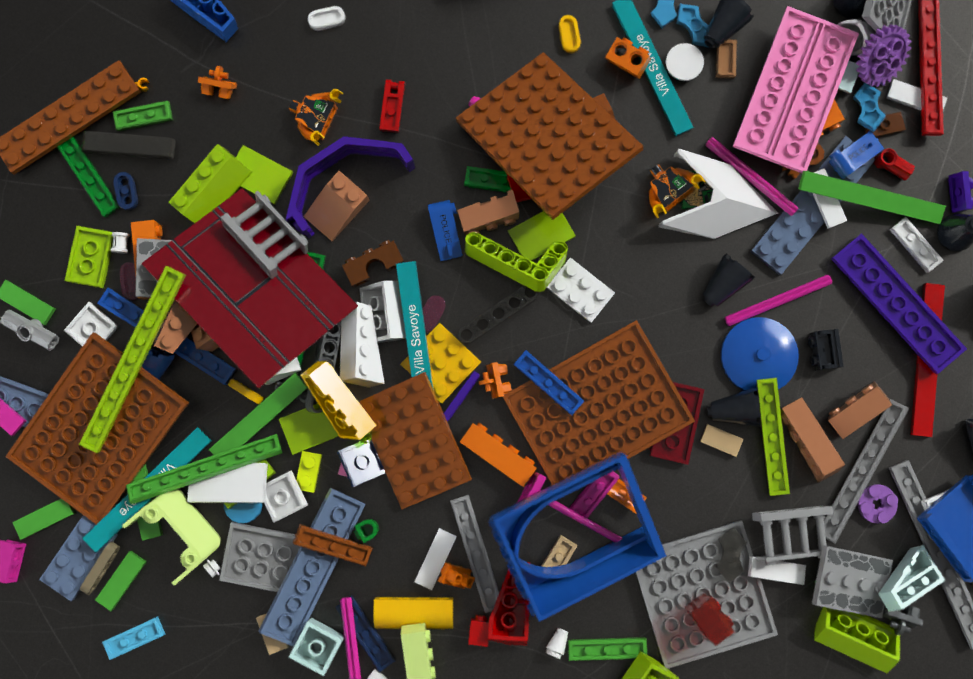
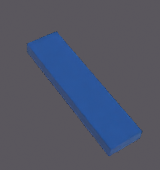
(548, 382)

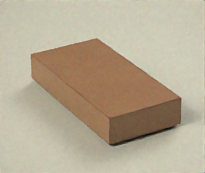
(726, 60)

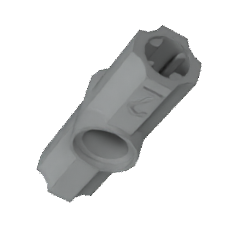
(29, 330)

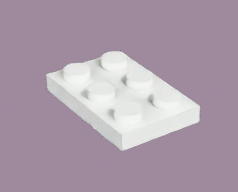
(580, 290)

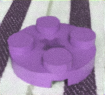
(887, 500)

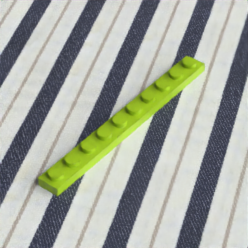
(132, 359)

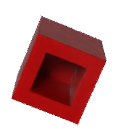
(479, 631)

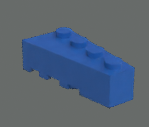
(211, 15)

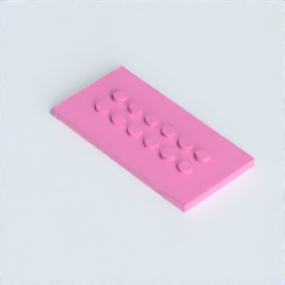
(795, 90)

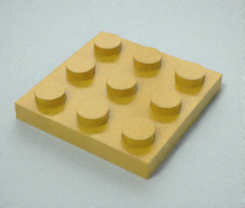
(448, 362)

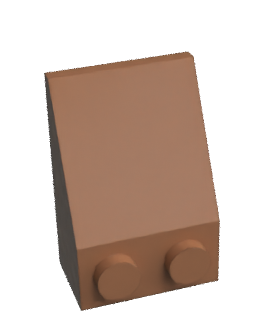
(336, 206)

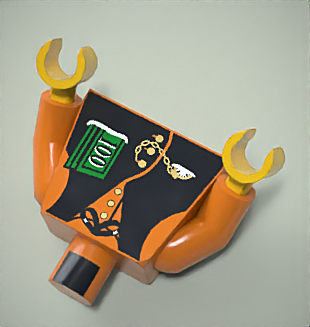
(315, 114)
(671, 187)

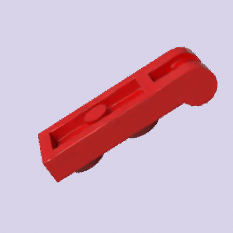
(392, 106)

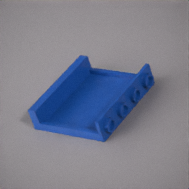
(951, 526)

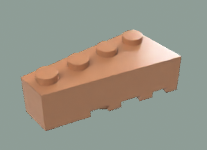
(174, 328)
(811, 440)

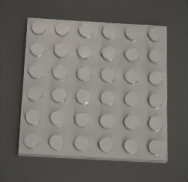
(687, 574)

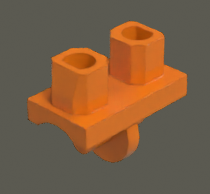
(208, 83)
(493, 382)
(621, 495)
(456, 576)

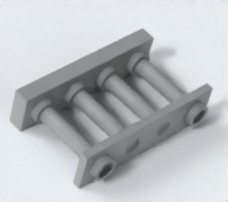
(257, 252)
(783, 516)

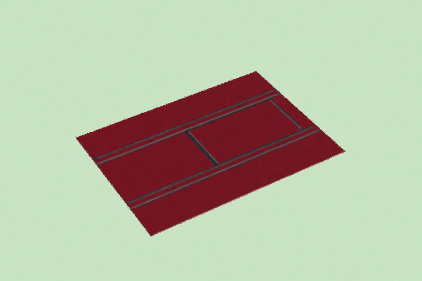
(244, 311)

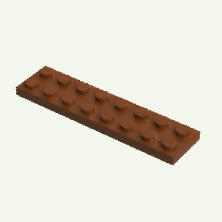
(67, 117)

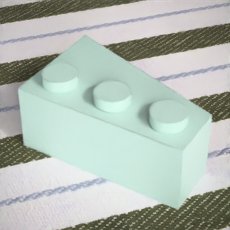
(910, 579)

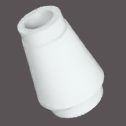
(557, 644)

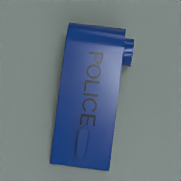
(855, 155)
(445, 229)

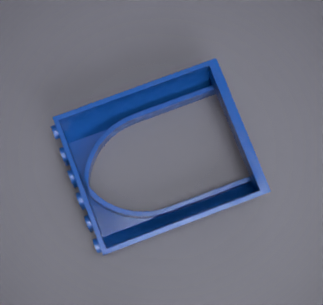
(561, 586)

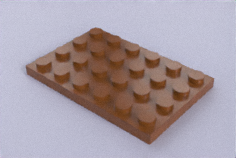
(415, 441)

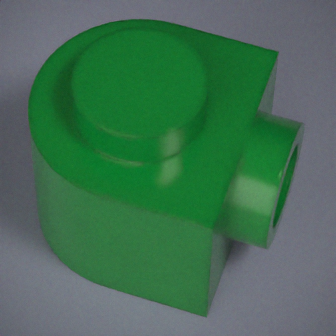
(366, 530)

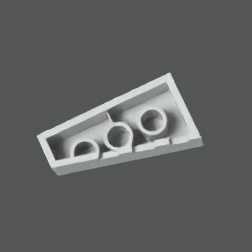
(359, 349)

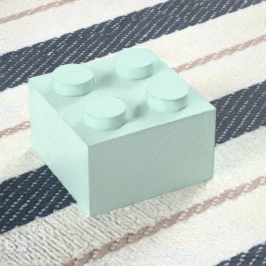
(317, 646)

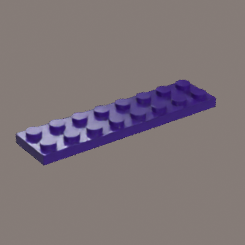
(899, 304)

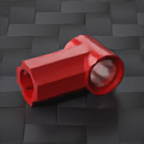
(895, 164)

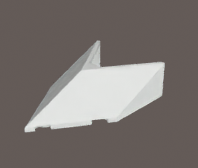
(732, 202)

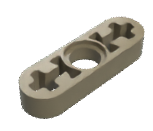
(100, 568)

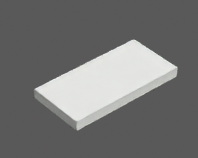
(236, 486)

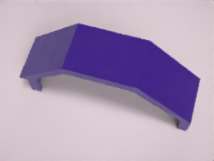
(329, 157)

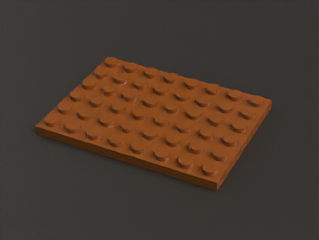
(549, 135)
(624, 407)
(51, 440)

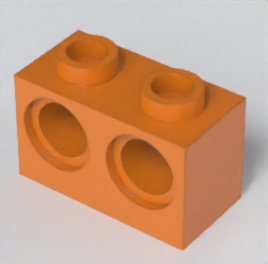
(625, 61)

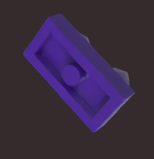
(960, 193)

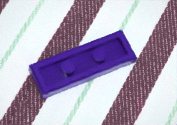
(461, 395)

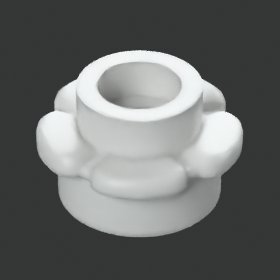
(212, 568)

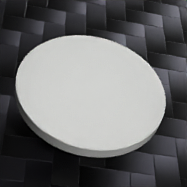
(684, 62)

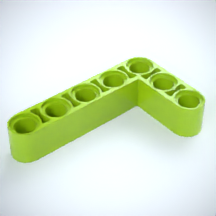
(505, 261)

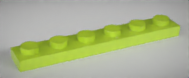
(773, 436)

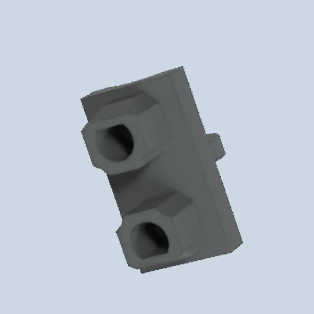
(910, 618)

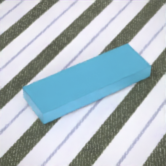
(133, 638)

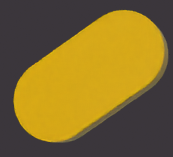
(569, 34)
(244, 390)

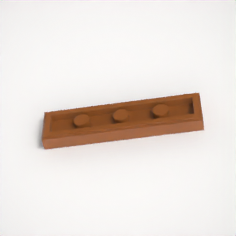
(332, 545)

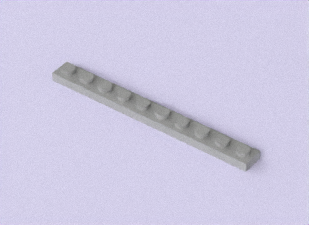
(953, 585)

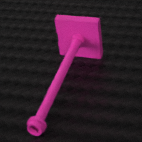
(534, 485)

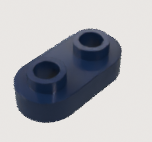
(125, 192)

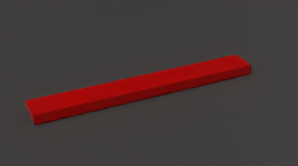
(930, 68)
(925, 378)

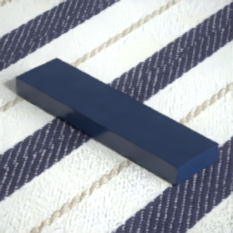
(369, 638)

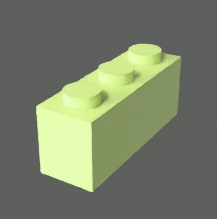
(416, 652)

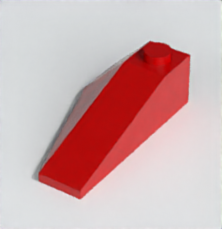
(509, 616)

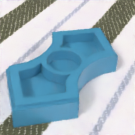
(664, 12)
(689, 18)
(870, 115)

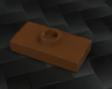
(891, 124)

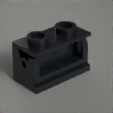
(825, 349)

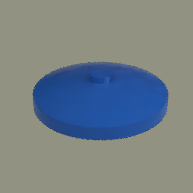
(759, 351)

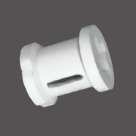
(120, 242)

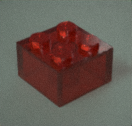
(710, 620)

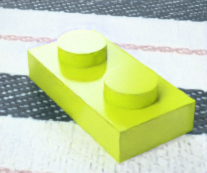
(308, 471)

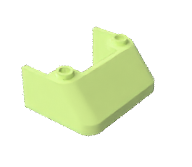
(186, 522)

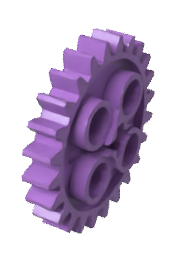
(883, 55)

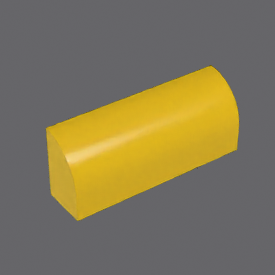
(401, 611)

